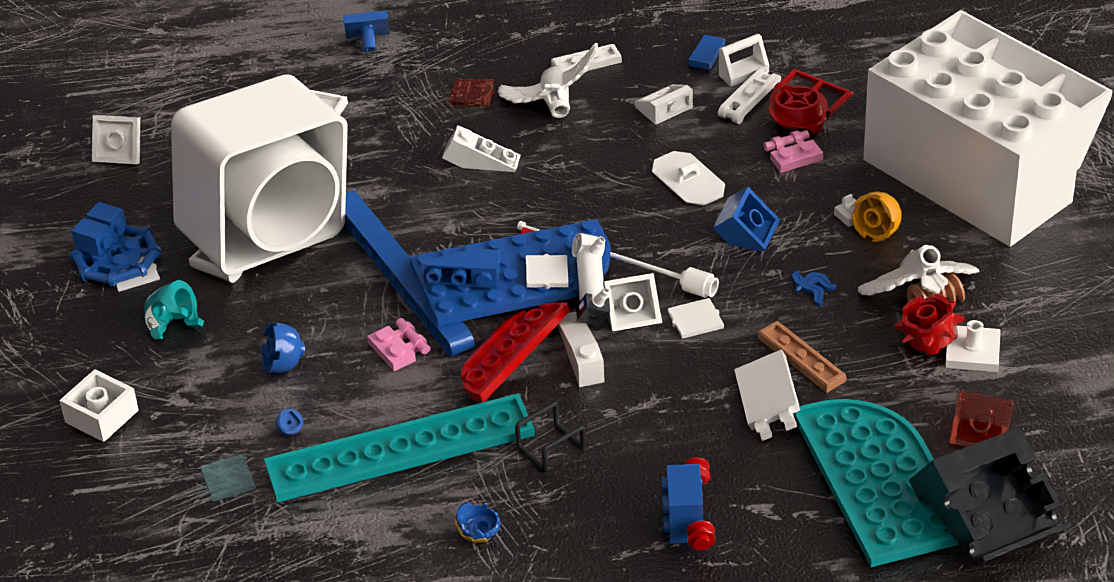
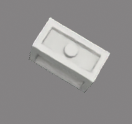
(742, 70)
(666, 103)

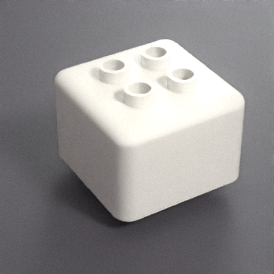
(258, 173)

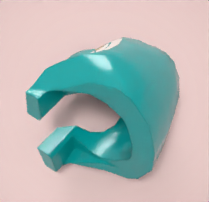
(170, 303)

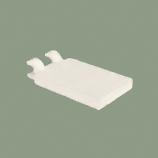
(768, 393)

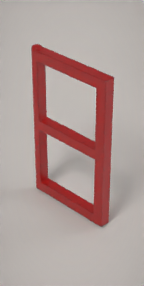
(820, 83)

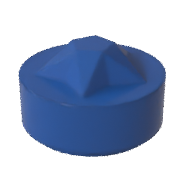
(289, 422)

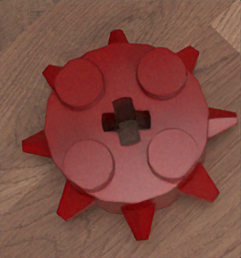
(929, 323)

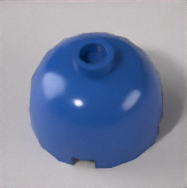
(281, 349)

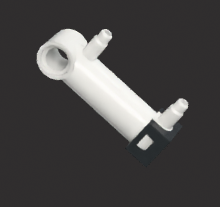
(594, 299)

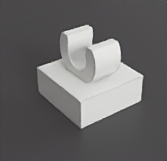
(845, 210)

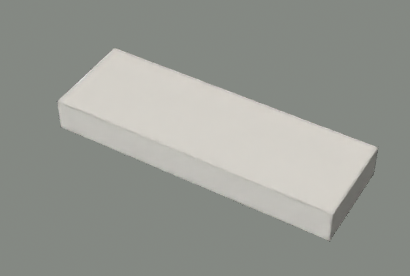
(605, 56)

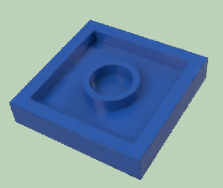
(366, 26)

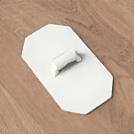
(688, 178)

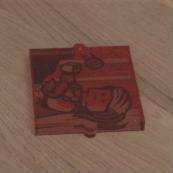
(472, 92)

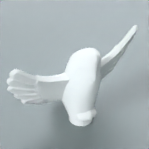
(552, 87)
(921, 264)

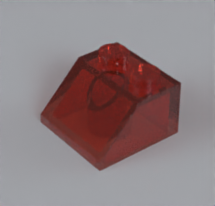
(980, 418)

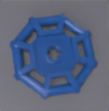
(127, 254)

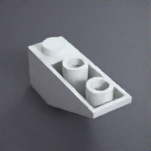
(477, 152)

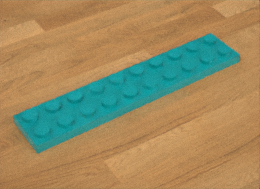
(396, 447)

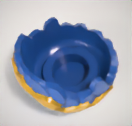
(477, 522)

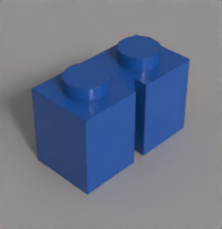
(98, 236)

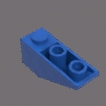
(465, 268)

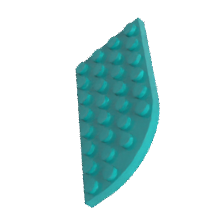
(867, 463)

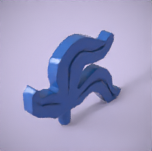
(809, 284)

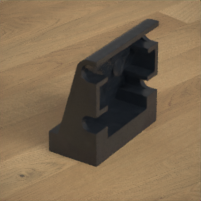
(991, 496)

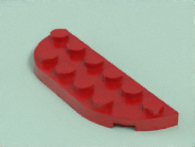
(508, 348)

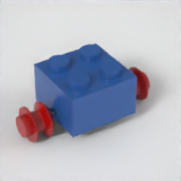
(685, 504)

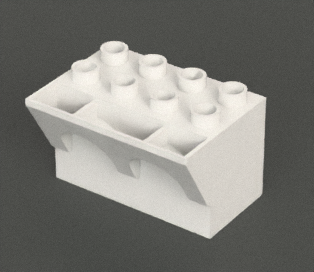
(982, 125)

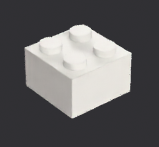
(99, 405)

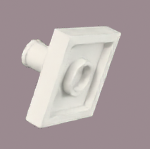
(116, 139)
(974, 348)

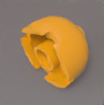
(876, 215)

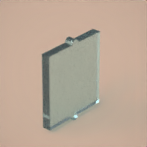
(228, 477)

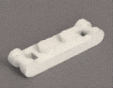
(748, 95)

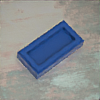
(706, 52)

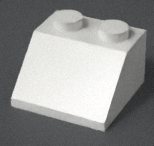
(633, 302)

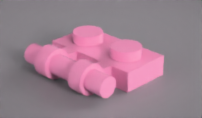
(794, 156)
(393, 349)

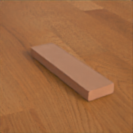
(802, 356)

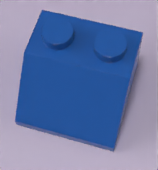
(746, 221)

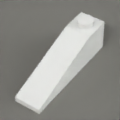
(582, 351)

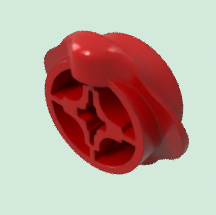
(798, 107)

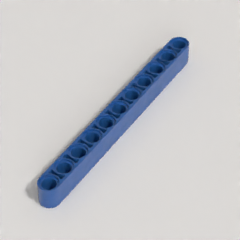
(396, 267)

